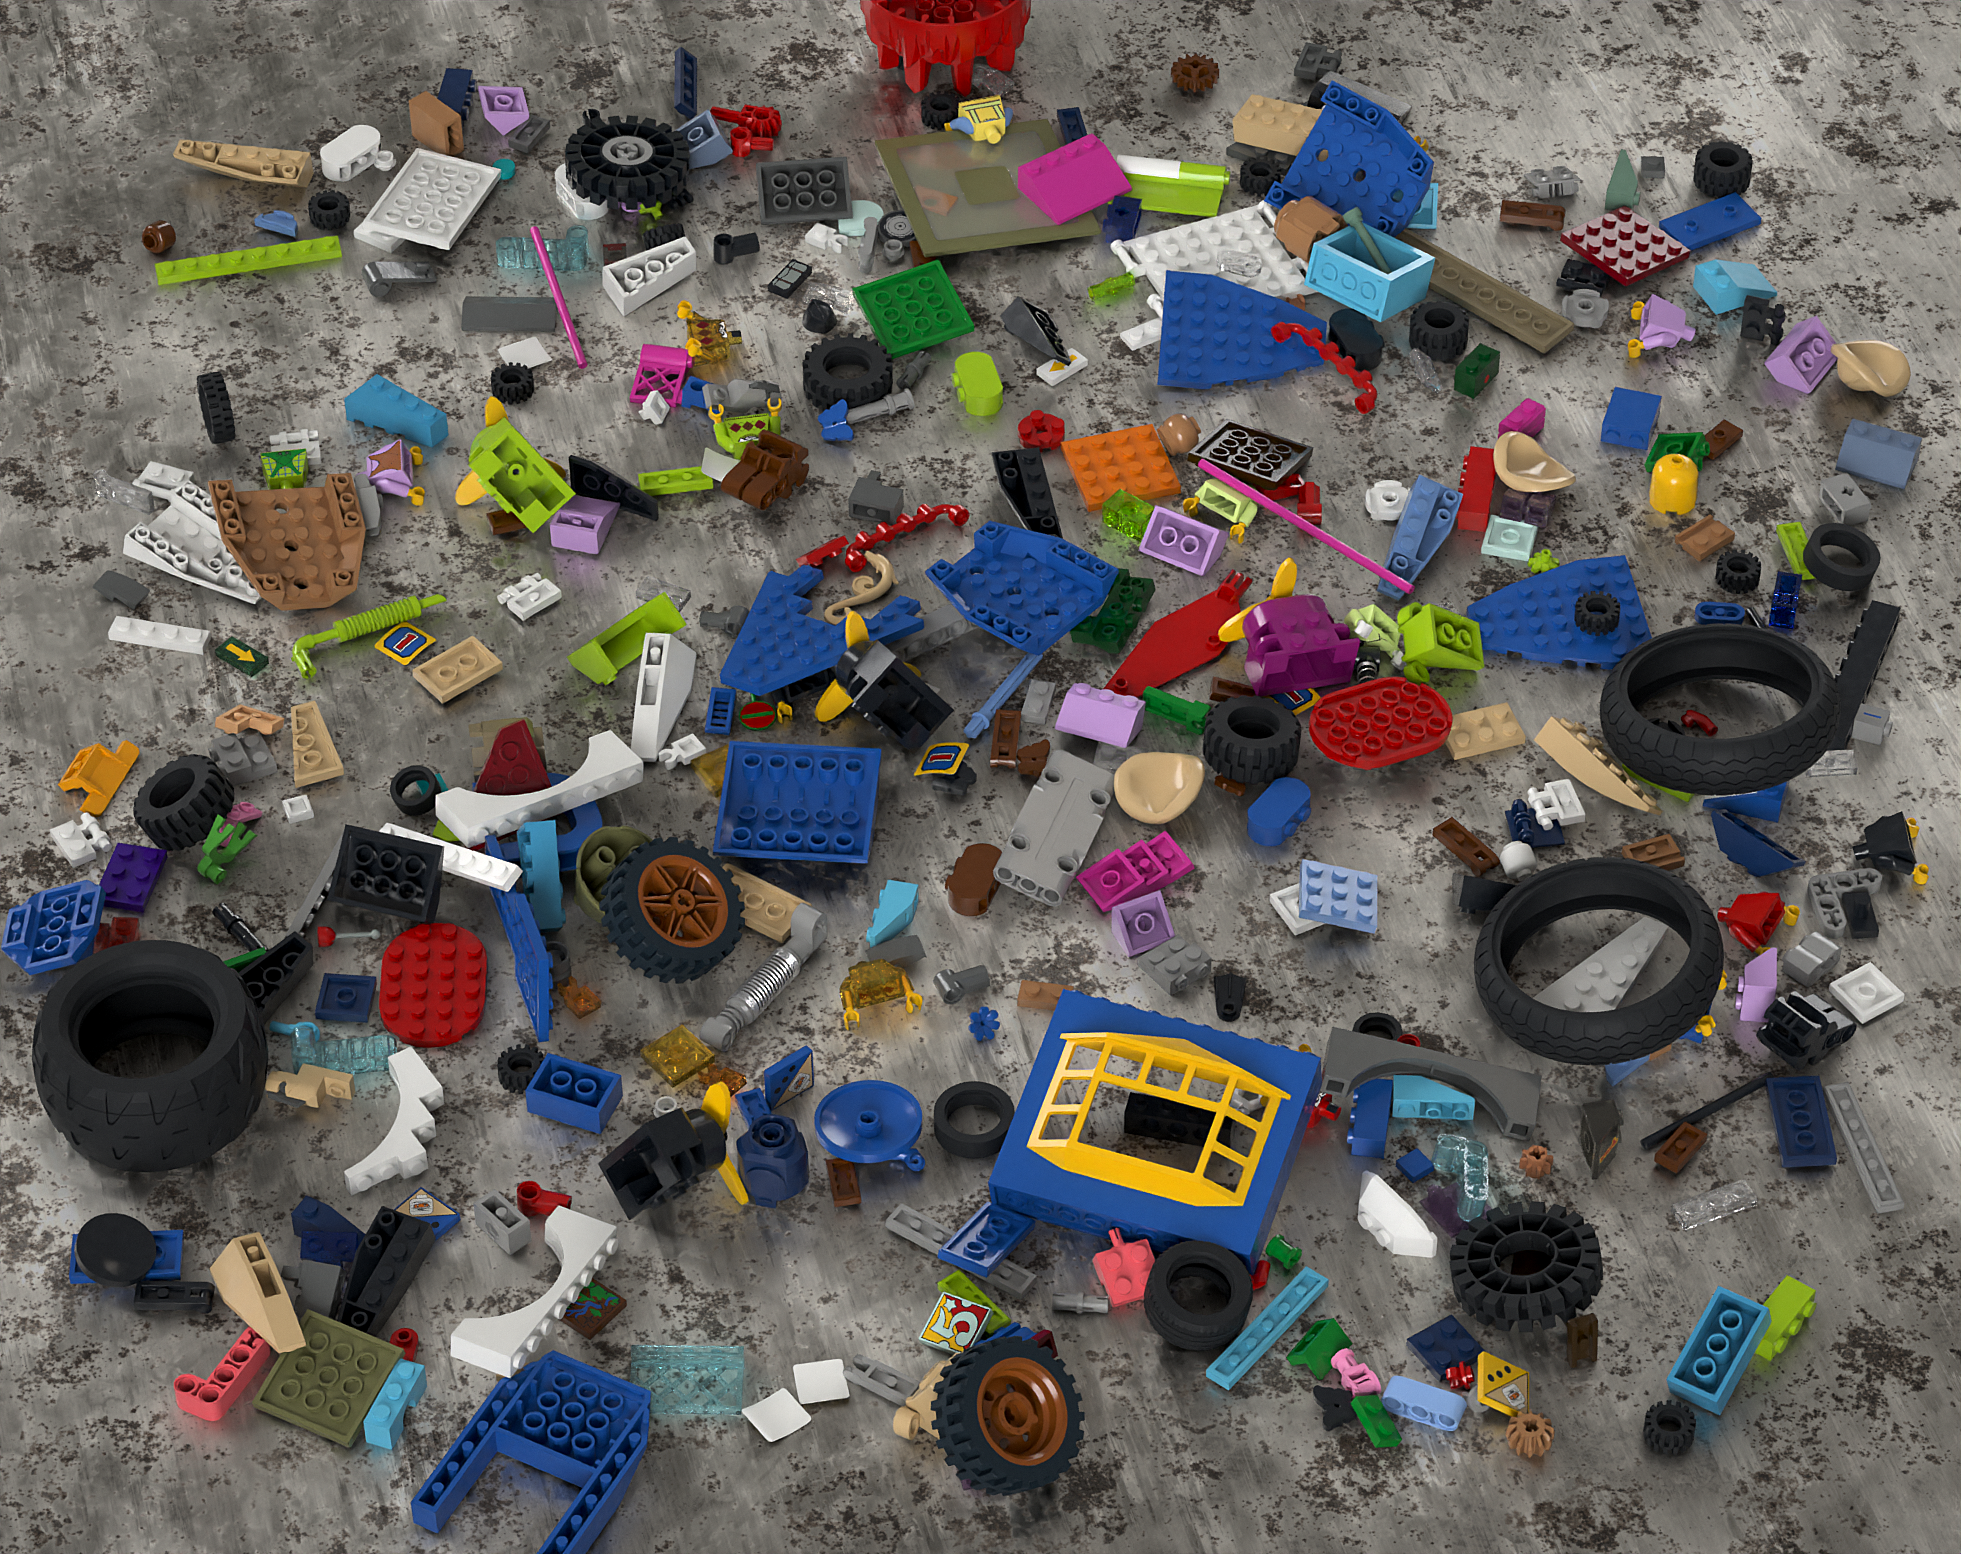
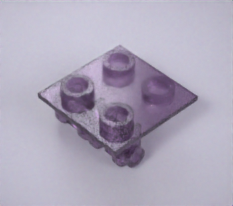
(1443, 1208)

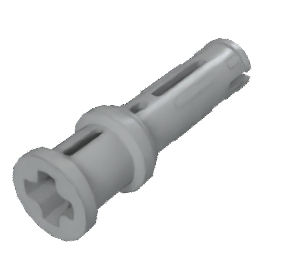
(887, 405)

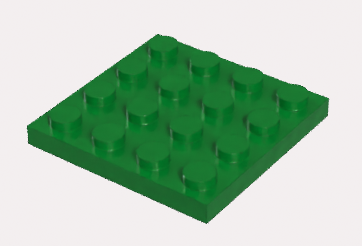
(913, 309)

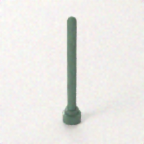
(1355, 220)

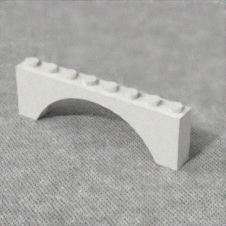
(606, 770)
(508, 1339)

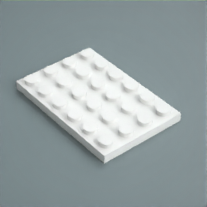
(432, 199)

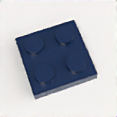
(346, 997)
(1444, 1346)

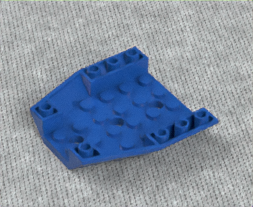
(1357, 139)
(1039, 567)

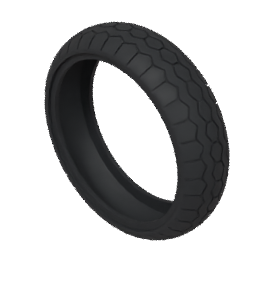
(1727, 764)
(1604, 1035)

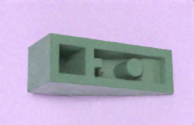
(1623, 185)

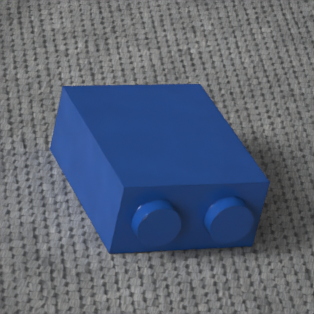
(1631, 418)

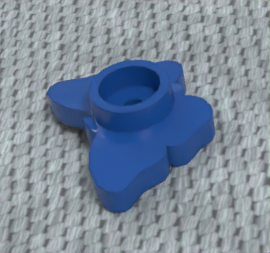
(836, 415)

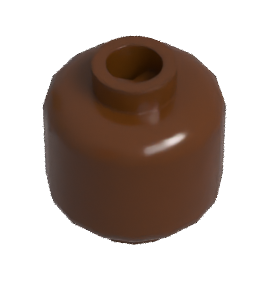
(158, 236)

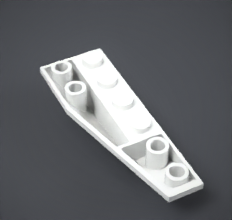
(661, 692)

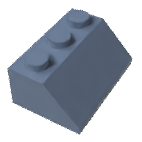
(1879, 453)

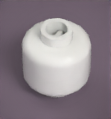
(1518, 860)

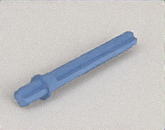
(982, 718)

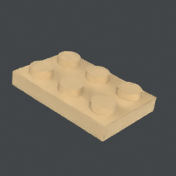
(457, 669)
(1484, 731)

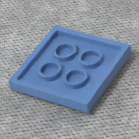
(1338, 896)

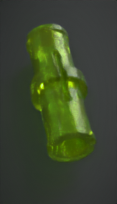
(1111, 286)

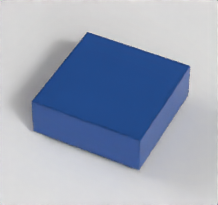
(1414, 1165)

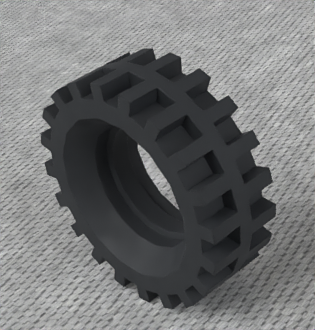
(848, 350)

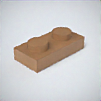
(1040, 994)

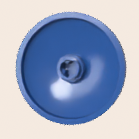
(868, 1121)

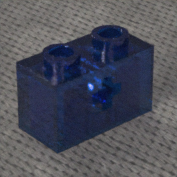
(1123, 219)
(1785, 600)

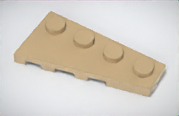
(313, 749)

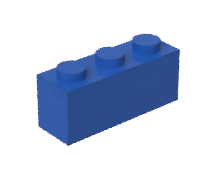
(1370, 1118)

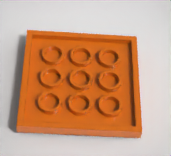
(1120, 460)

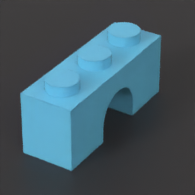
(402, 1388)

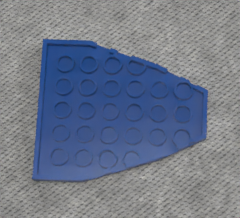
(1223, 333)
(1540, 611)

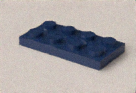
(1800, 1121)

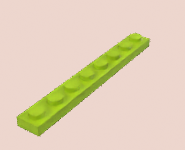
(248, 260)

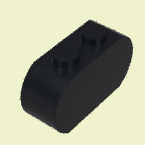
(1356, 338)

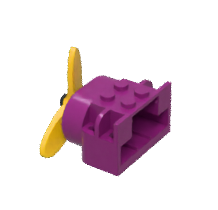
(1292, 640)

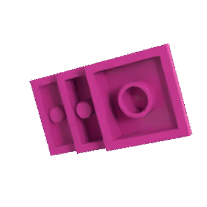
(1135, 871)

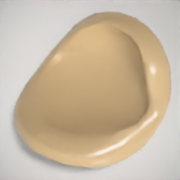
(1872, 366)
(1526, 466)
(1158, 785)

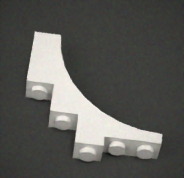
(414, 1125)

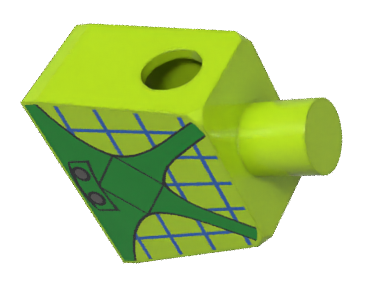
(285, 469)

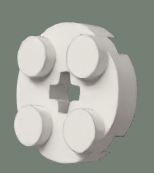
(1376, 500)

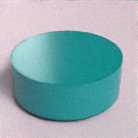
(507, 168)

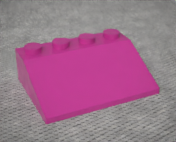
(1073, 179)

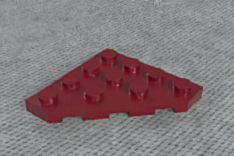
(512, 767)

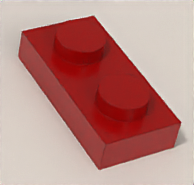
(830, 548)

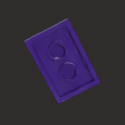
(132, 876)

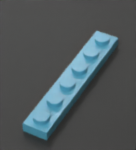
(1267, 1328)

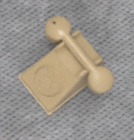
(917, 1408)

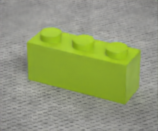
(1788, 1308)

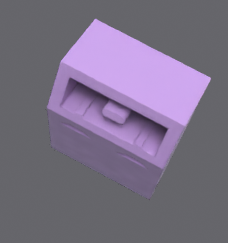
(583, 524)

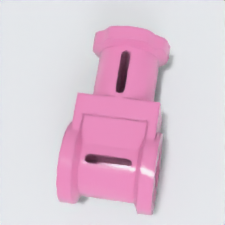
(1355, 1376)

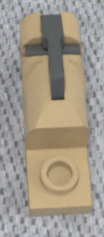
(309, 1086)

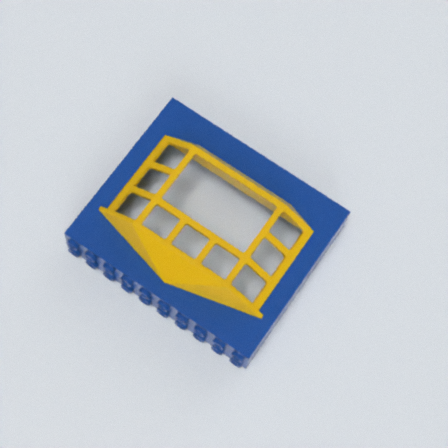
(1107, 1190)

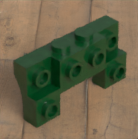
(1118, 615)

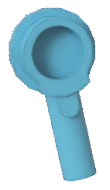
(286, 1029)

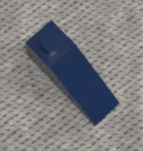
(318, 1216)

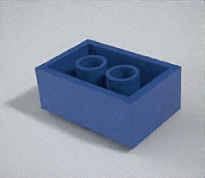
(574, 1093)

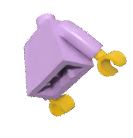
(1660, 325)

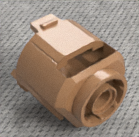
(1304, 223)

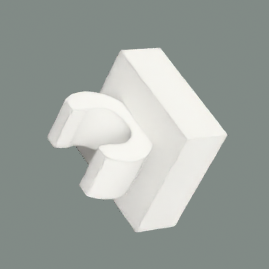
(654, 408)

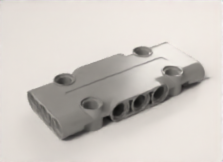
(1055, 828)

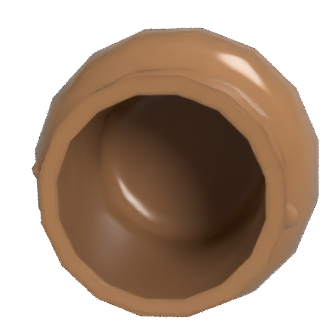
(1179, 434)

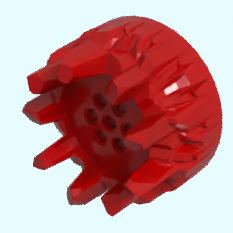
(947, 34)

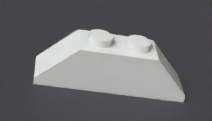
(1393, 1220)

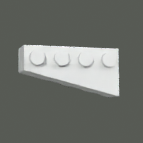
(648, 274)

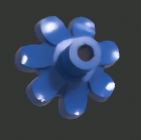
(983, 1023)

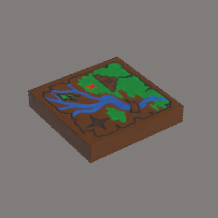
(593, 1309)

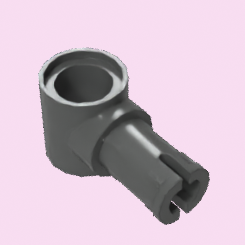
(729, 621)

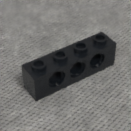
(1173, 1121)

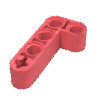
(214, 1396)

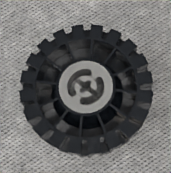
(627, 162)

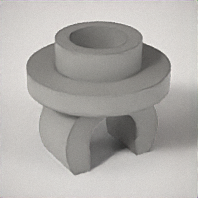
(1471, 1399)

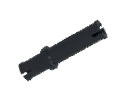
(235, 925)

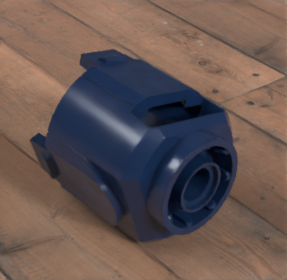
(772, 1160)

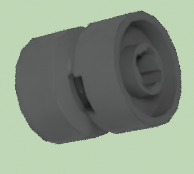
(561, 963)

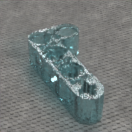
(564, 254)
(342, 1055)
(1470, 1162)

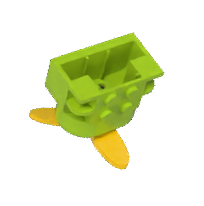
(512, 472)

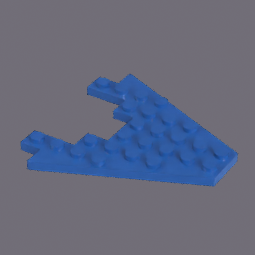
(786, 646)

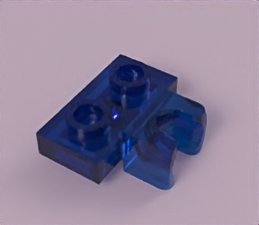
(329, 1247)

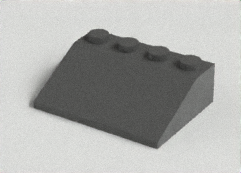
(803, 190)

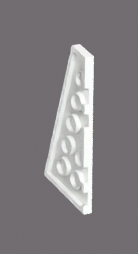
(1609, 973)

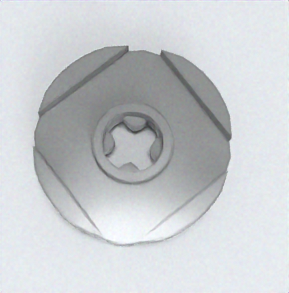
(1593, 316)

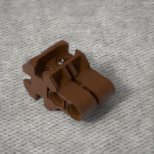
(767, 473)

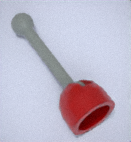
(327, 935)

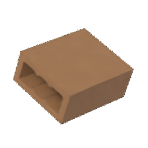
(436, 125)

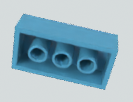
(1719, 1350)

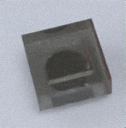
(614, 253)

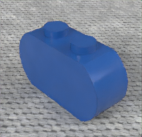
(1279, 811)

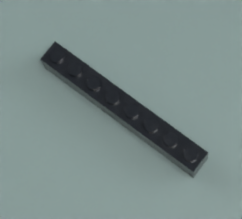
(1863, 665)

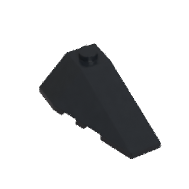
(1035, 327)
(602, 483)
(1477, 893)

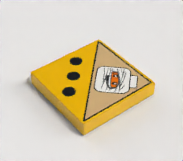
(1502, 1385)

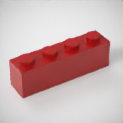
(1477, 489)

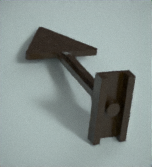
(1581, 1331)

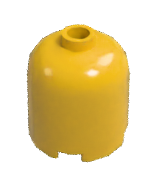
(1674, 484)

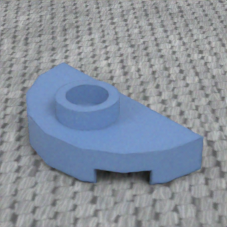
(278, 221)
(1619, 1071)

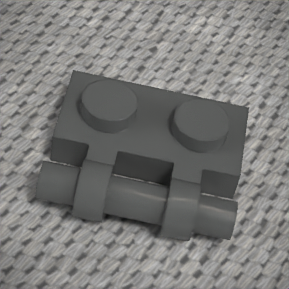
(1312, 59)

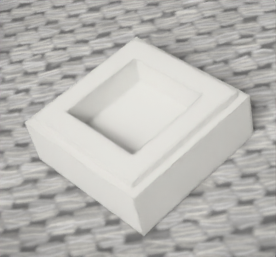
(298, 809)

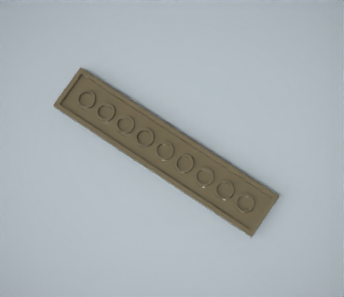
(1491, 298)

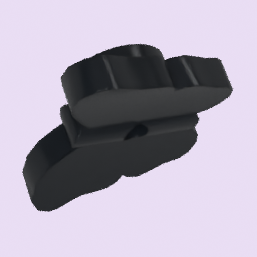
(957, 782)
(1335, 1406)

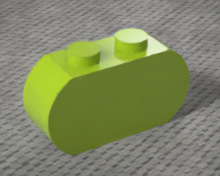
(978, 384)

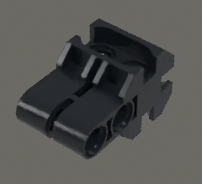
(1804, 1029)

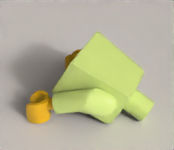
(1226, 502)

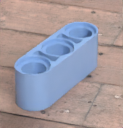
(1423, 1403)

